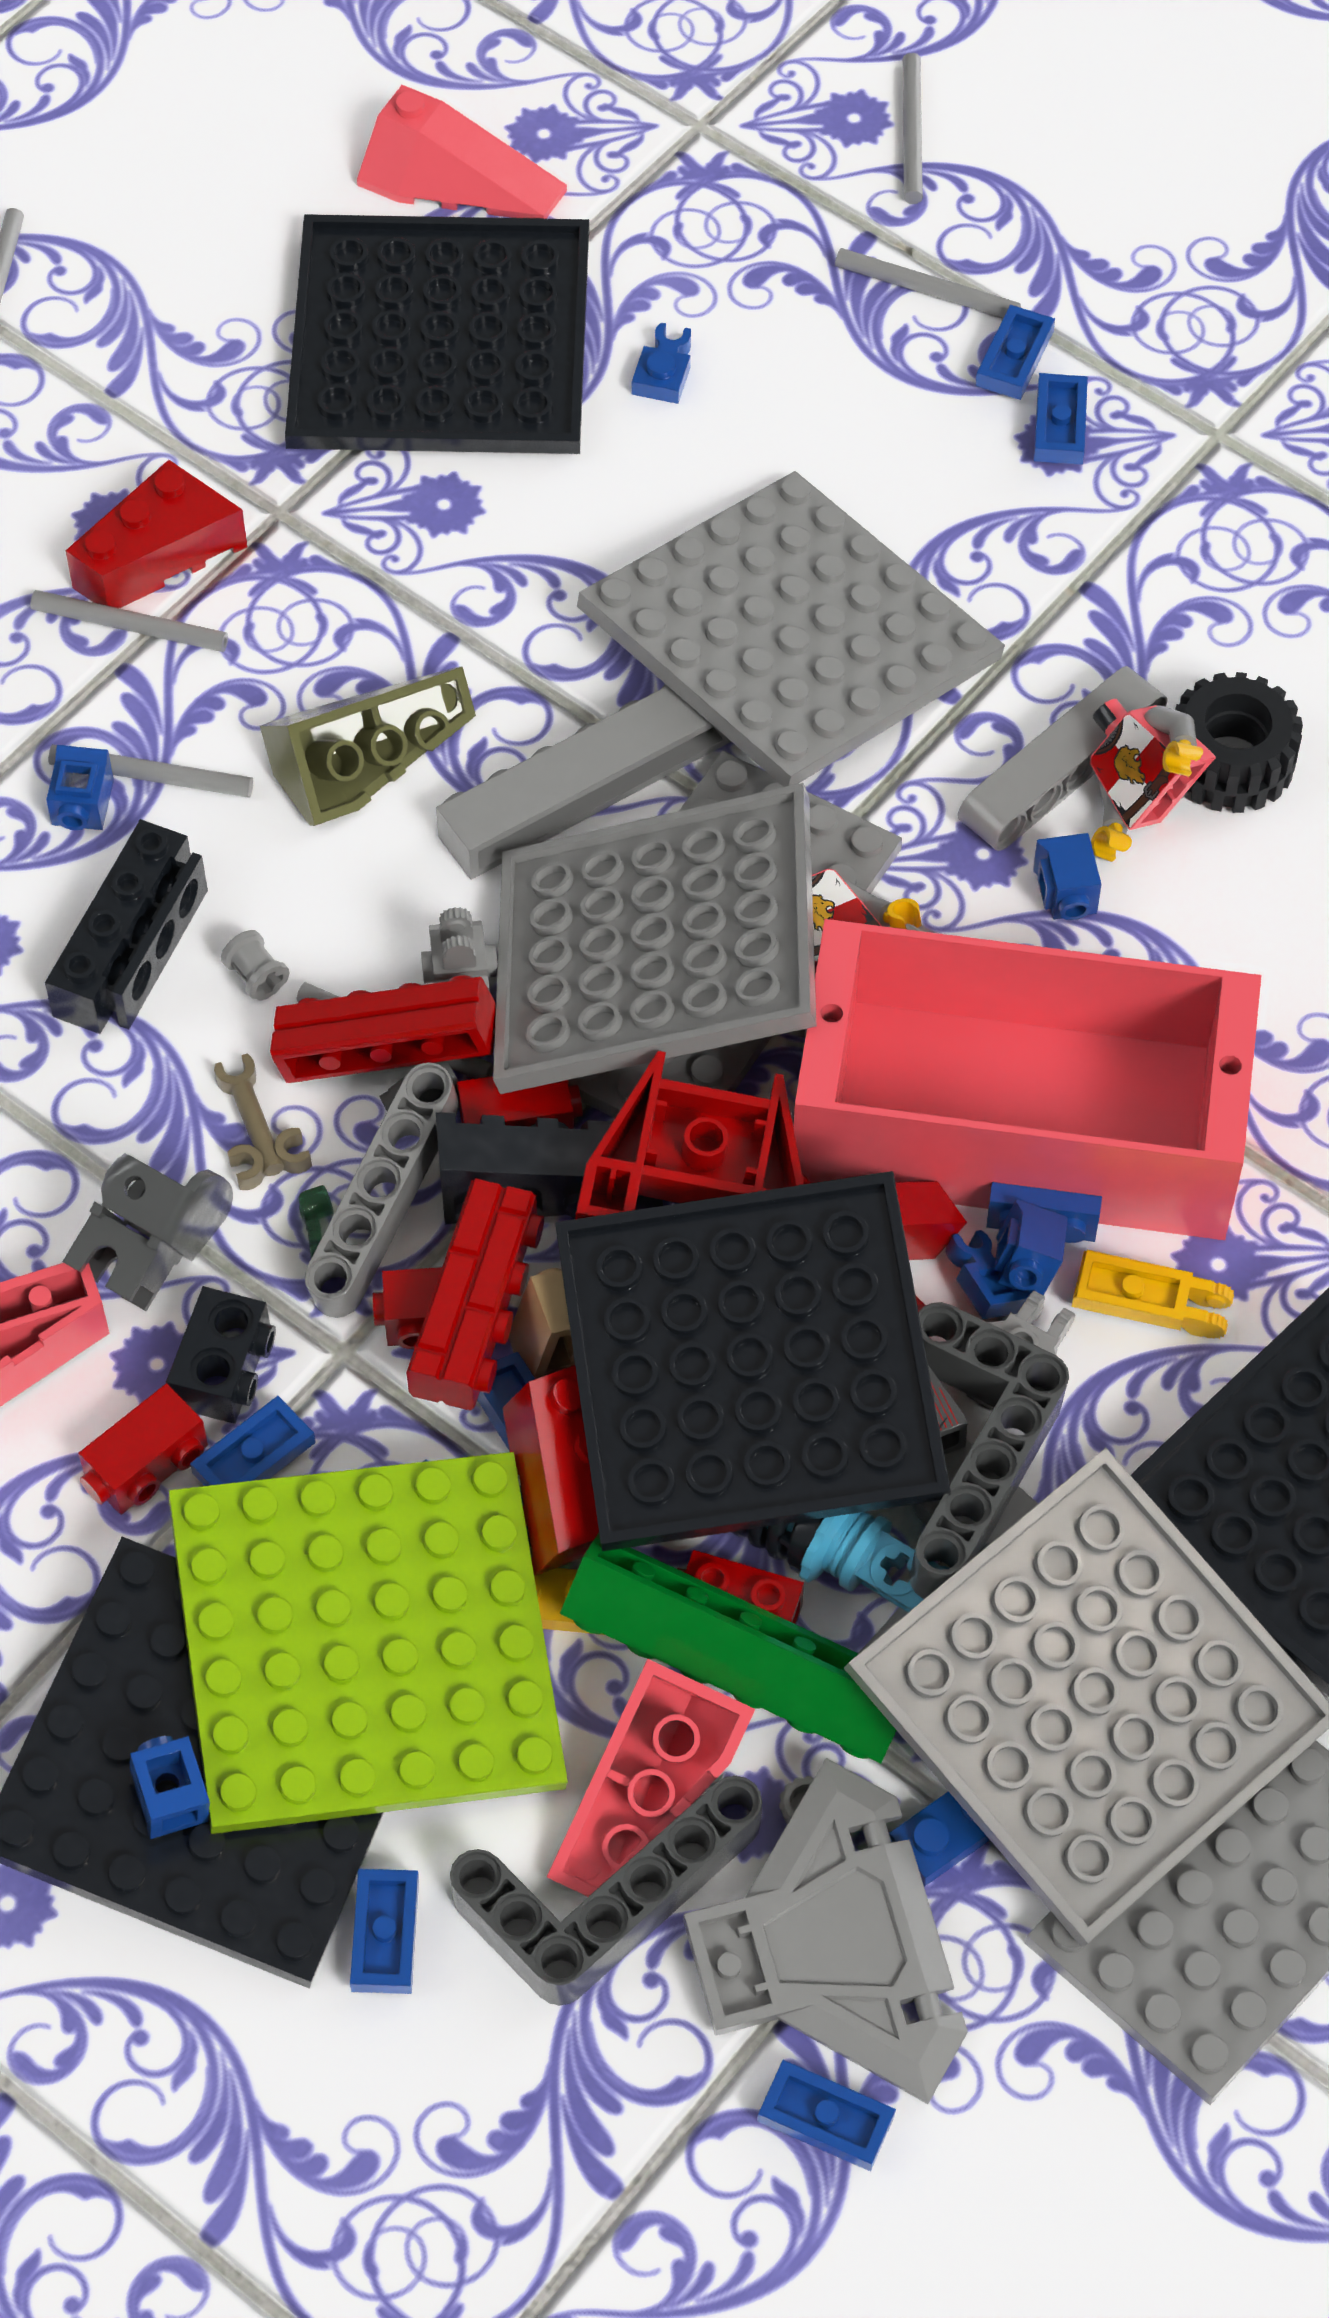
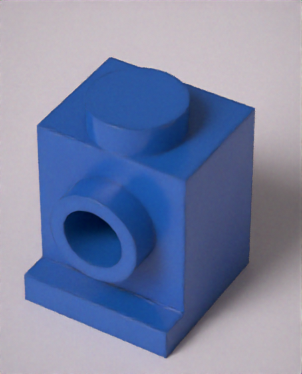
(177, 1808)

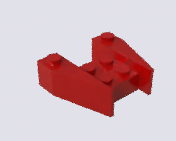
(690, 1145)

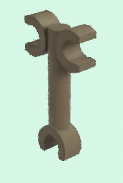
(265, 1155)

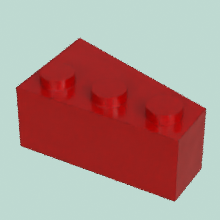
(152, 535)
(553, 1468)

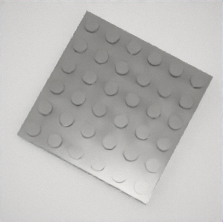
(790, 628)
(655, 939)
(1092, 1695)

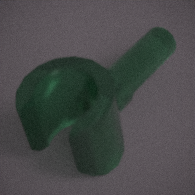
(314, 1206)

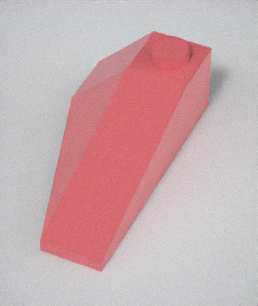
(440, 155)
(656, 1765)

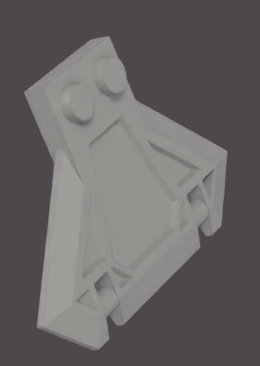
(835, 1941)

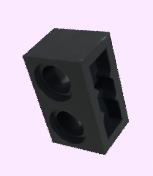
(209, 1354)

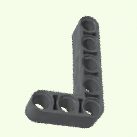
(995, 1449)
(612, 1901)

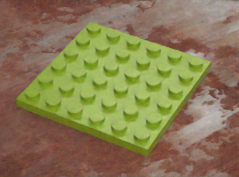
(365, 1642)

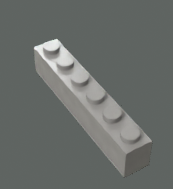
(574, 779)

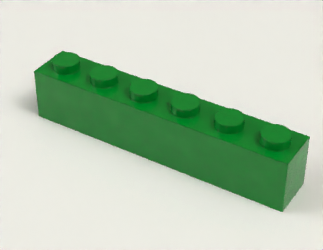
(726, 1644)

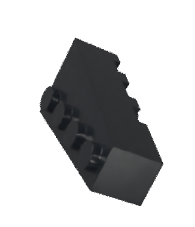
(535, 1158)

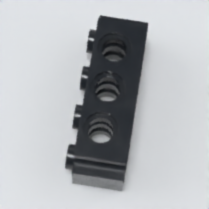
(128, 930)

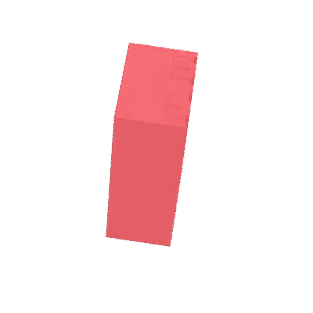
(1029, 1073)

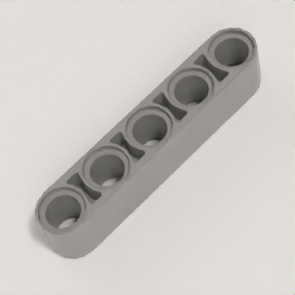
(1050, 764)
(383, 1214)

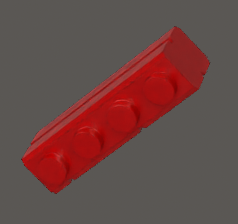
(384, 1029)
(473, 1295)

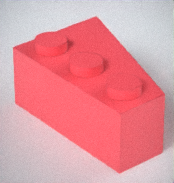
(46, 1323)

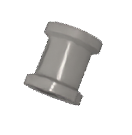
(254, 965)

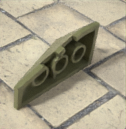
(353, 747)

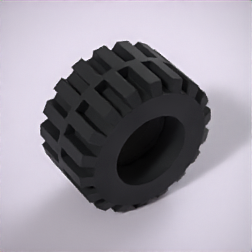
(1252, 713)

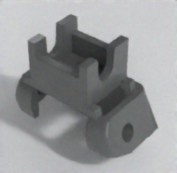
(171, 1214)

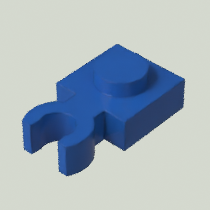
(663, 369)
(980, 1279)

